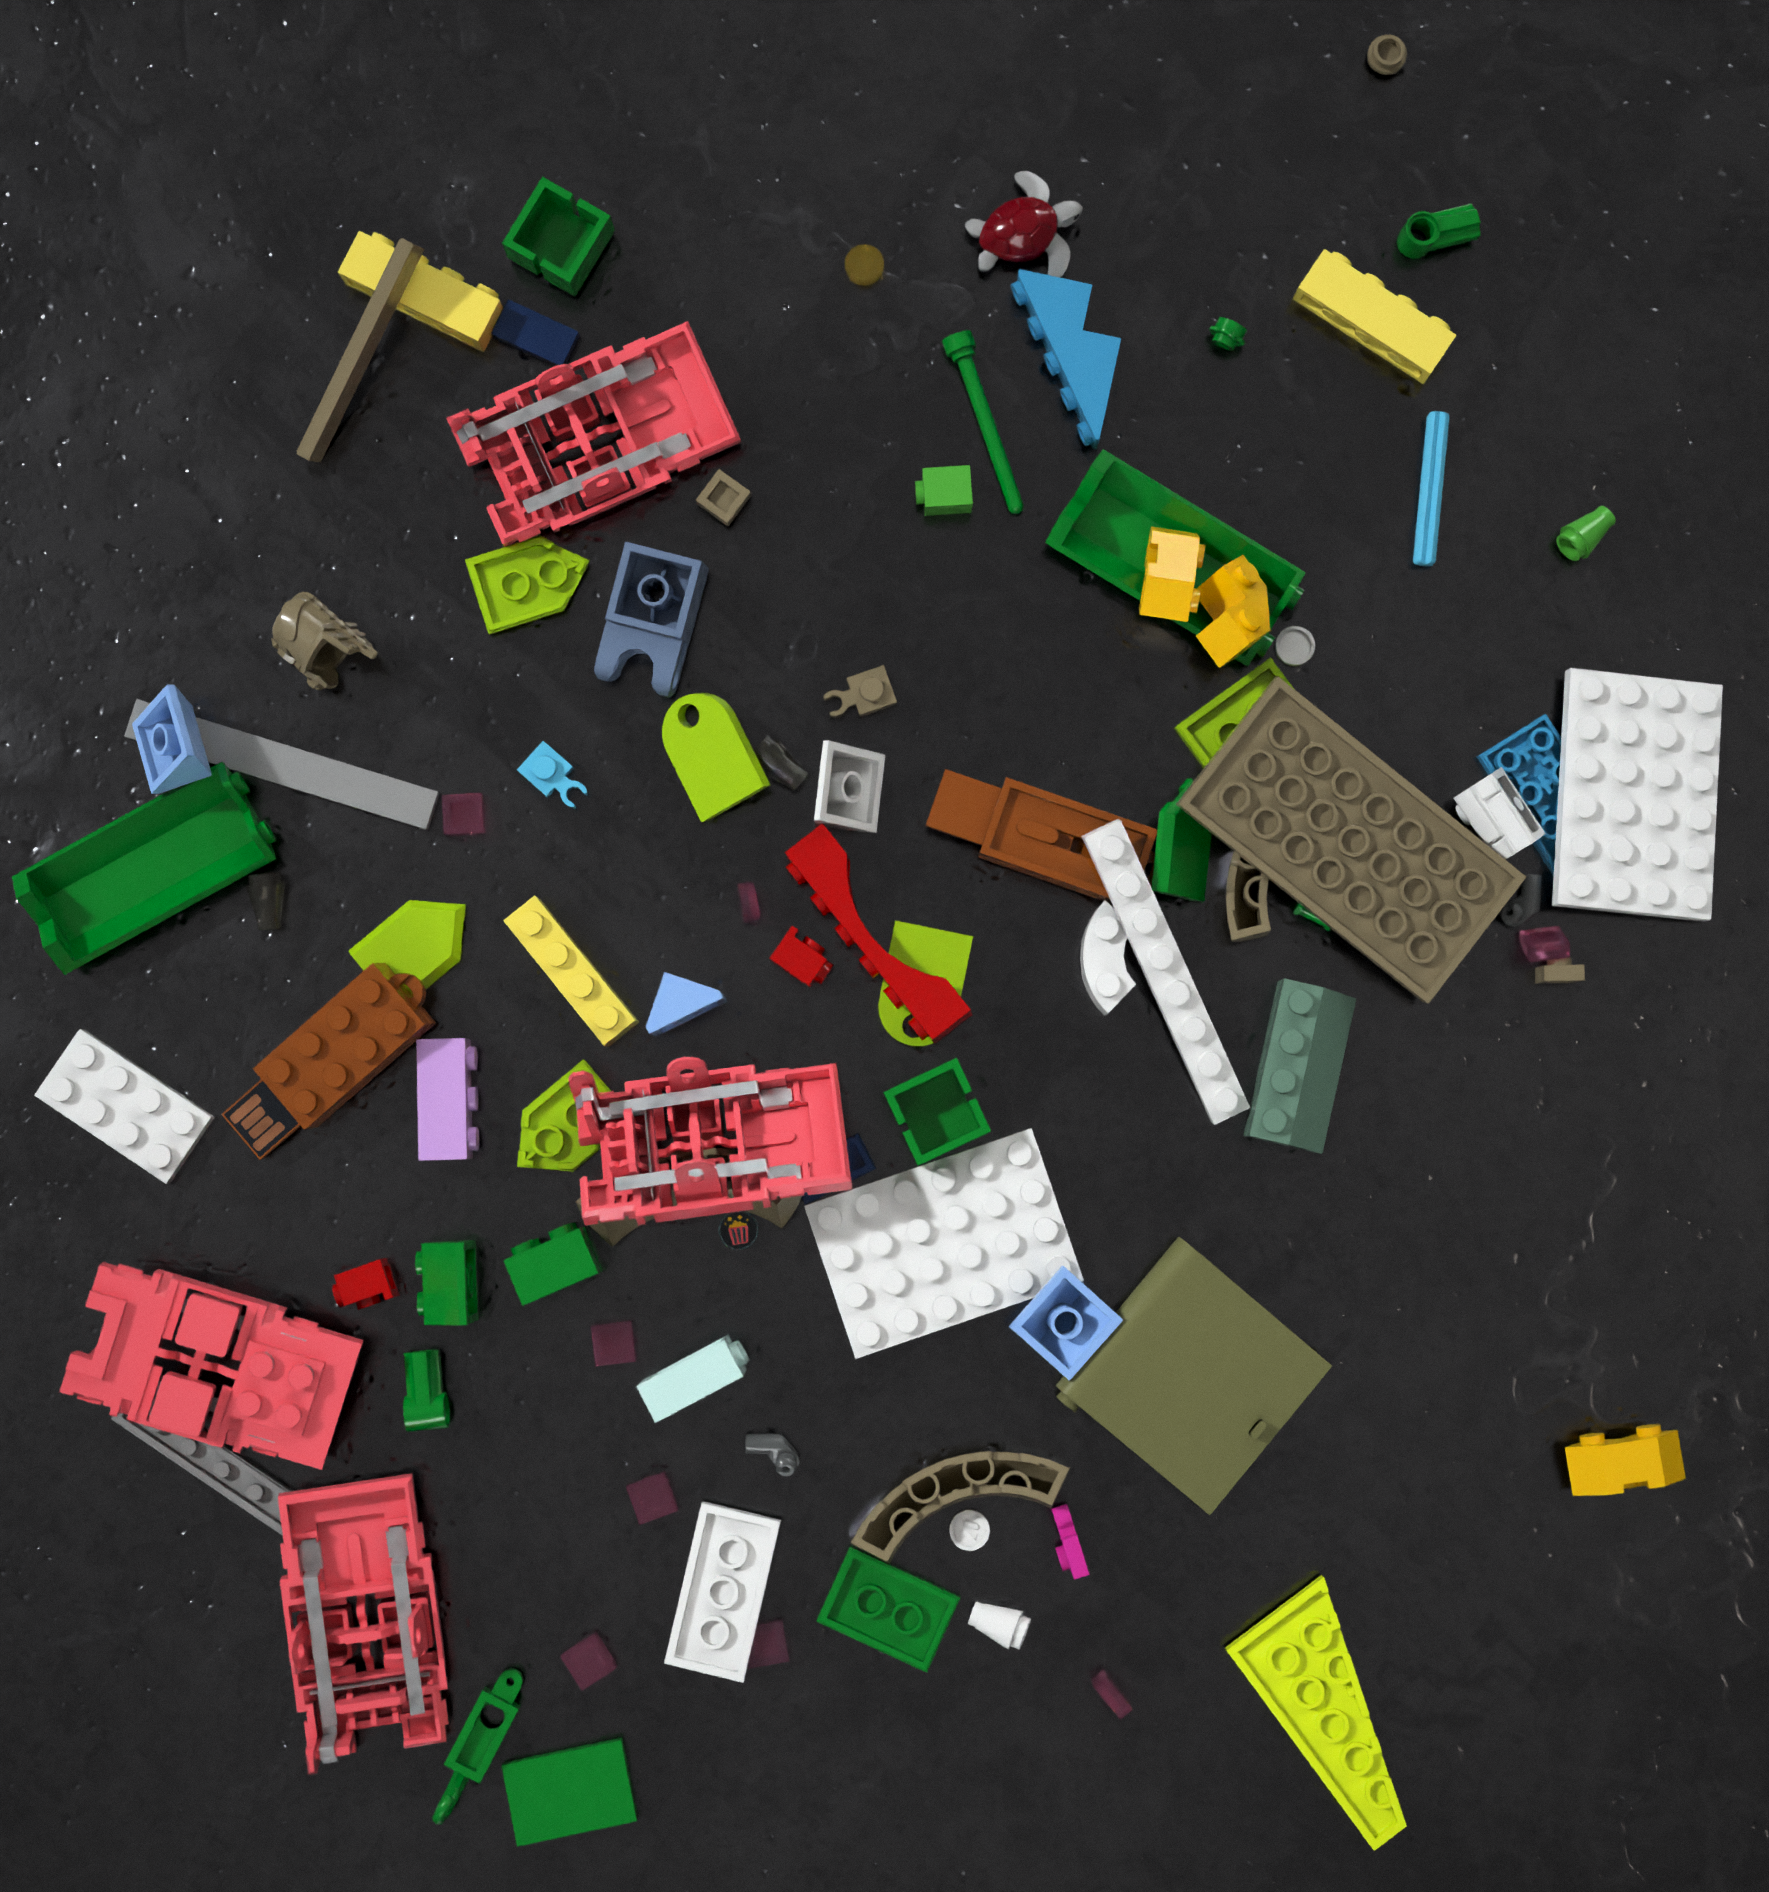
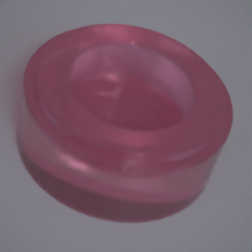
(748, 902)

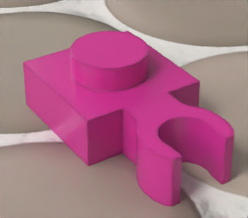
(1070, 1553)

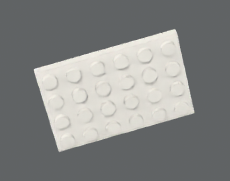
(1637, 795)
(942, 1242)

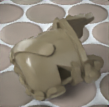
(316, 640)

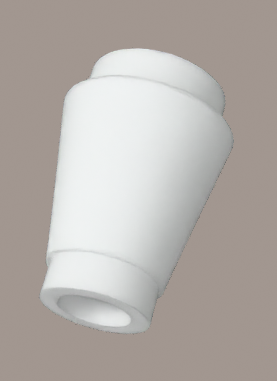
(1000, 1623)

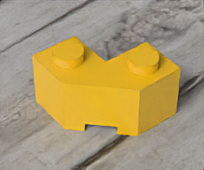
(1171, 574)
(1239, 608)
(1612, 1465)

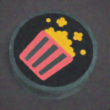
(738, 1230)

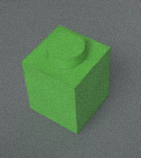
(945, 490)

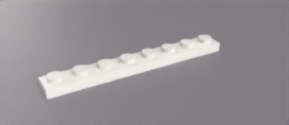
(1165, 971)

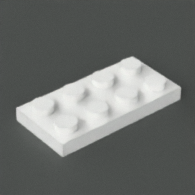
(124, 1106)
(722, 1591)

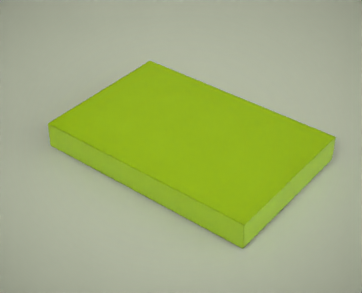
(1215, 721)

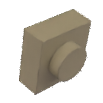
(723, 497)
(1559, 972)

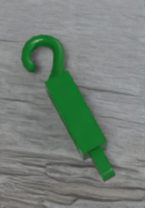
(477, 1743)

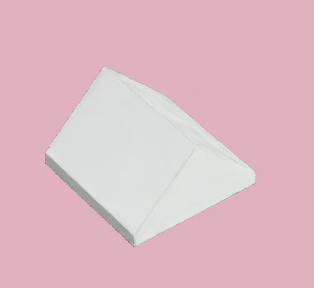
(849, 788)

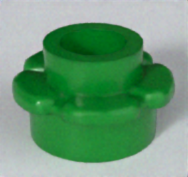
(1228, 333)

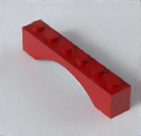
(928, 998)

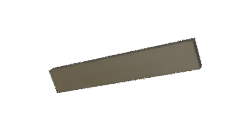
(360, 350)

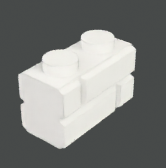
(1498, 814)

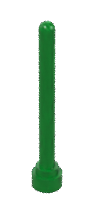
(961, 349)

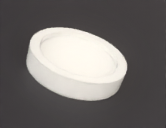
(1294, 646)
(969, 1530)

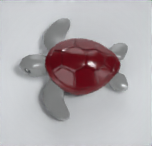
(1026, 228)

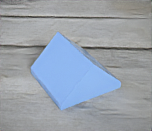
(170, 742)
(680, 1002)
(1066, 1323)

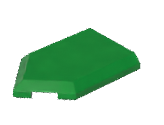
(1181, 853)

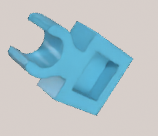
(549, 773)

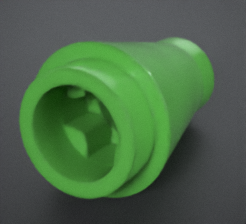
(1583, 535)

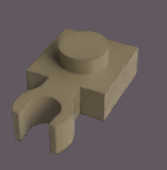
(867, 692)

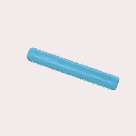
(1431, 488)

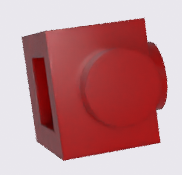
(802, 958)
(365, 1284)

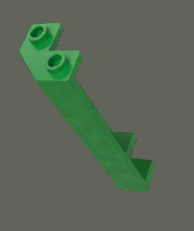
(1110, 529)
(144, 867)

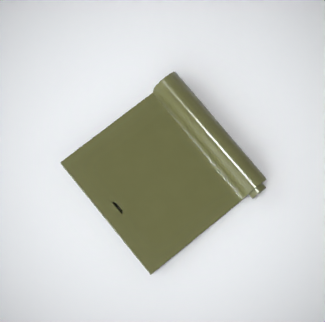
(1195, 1376)

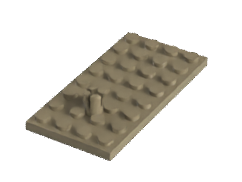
(1351, 840)

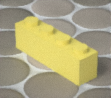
(431, 294)
(1374, 315)
(571, 971)

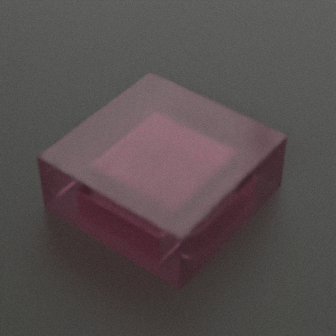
(463, 814)
(1544, 944)
(613, 1343)
(652, 1497)
(769, 1644)
(588, 1661)
(1111, 1694)

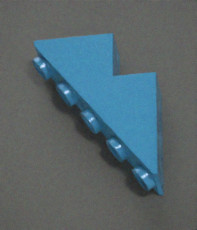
(1079, 357)

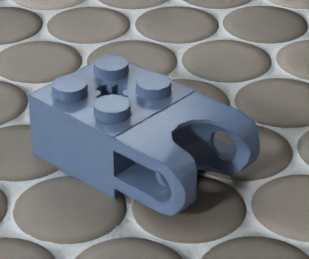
(650, 626)

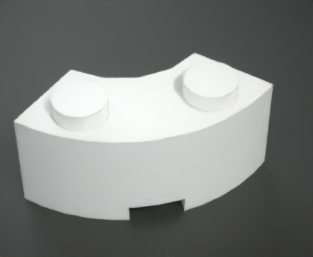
(1103, 959)

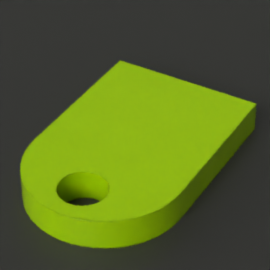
(712, 756)
(931, 952)

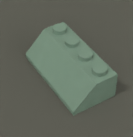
(1300, 1066)

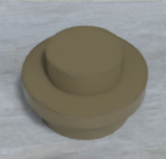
(1387, 54)

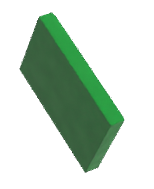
(888, 1608)
(569, 1791)

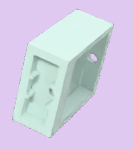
(693, 1377)

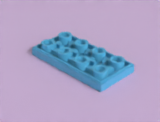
(1533, 767)

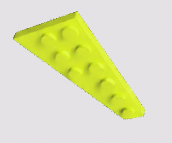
(1312, 1689)

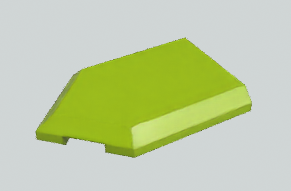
(524, 582)
(416, 940)
(551, 1128)

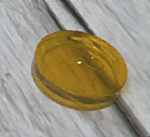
(864, 264)

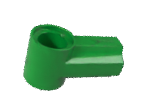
(1440, 229)
(425, 1403)

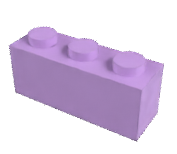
(446, 1099)

